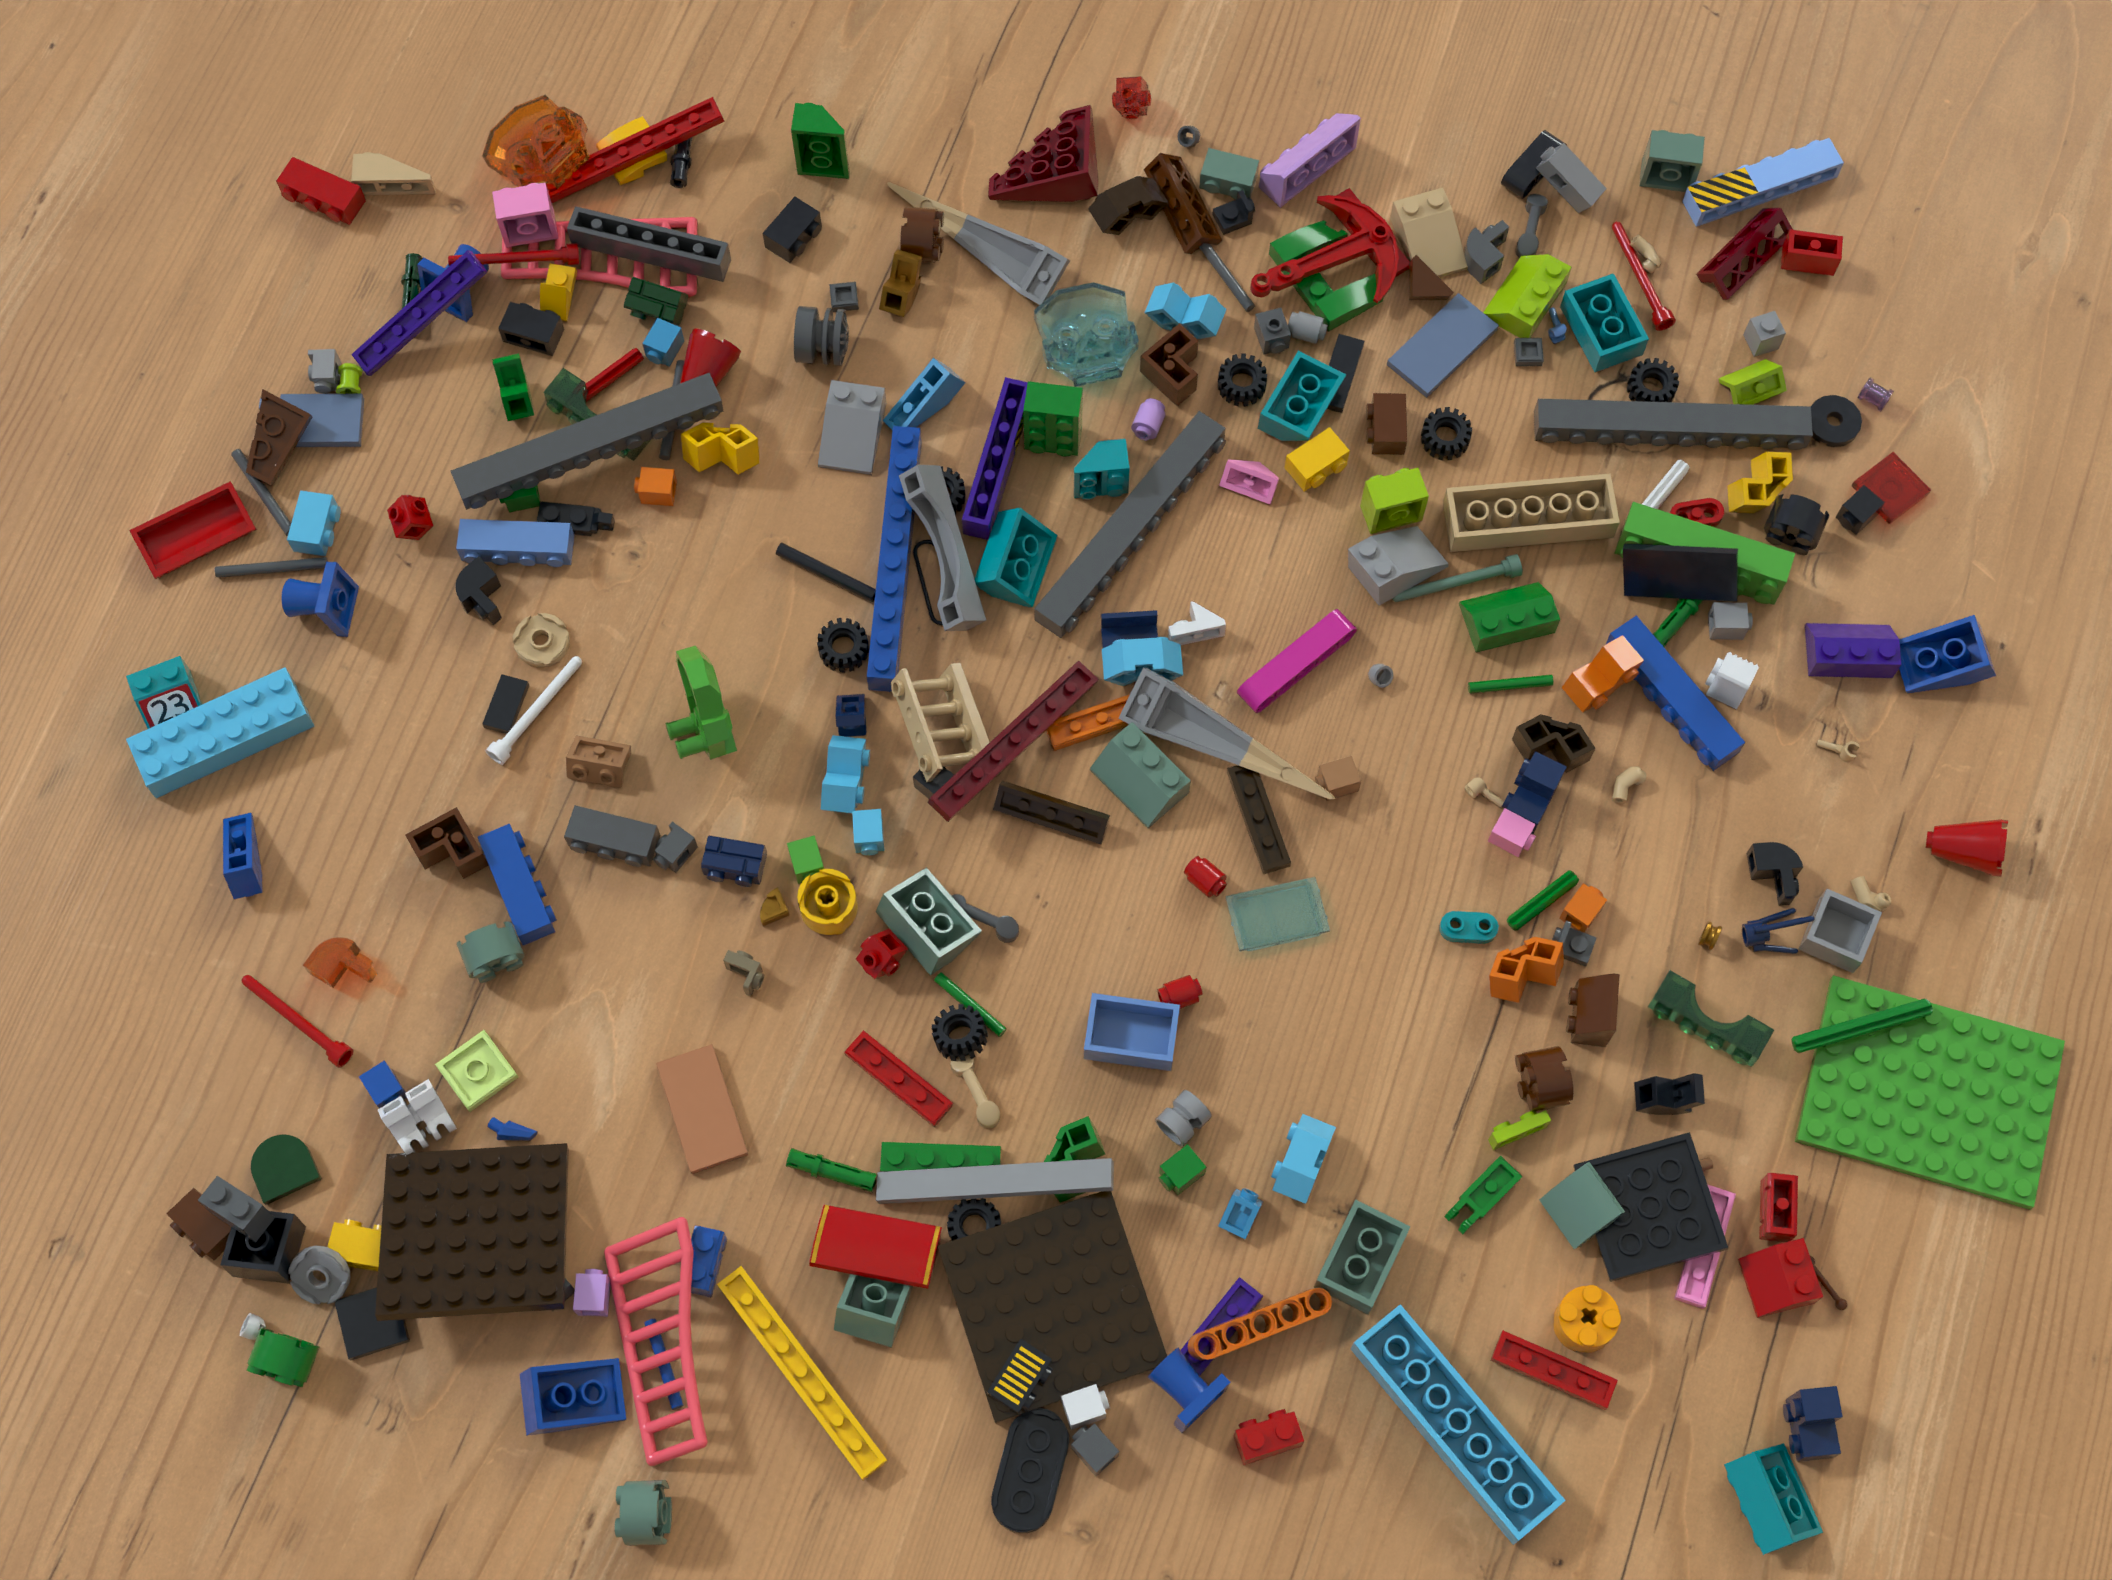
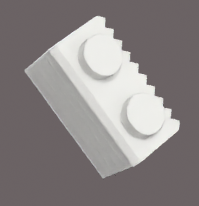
(1730, 679)

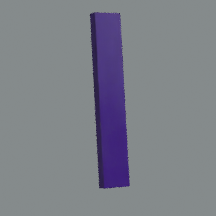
(419, 313)

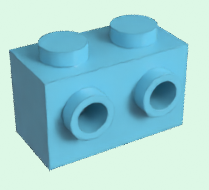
(313, 523)

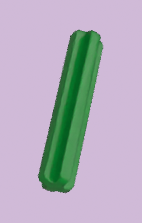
(1542, 900)

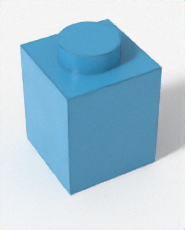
(663, 342)

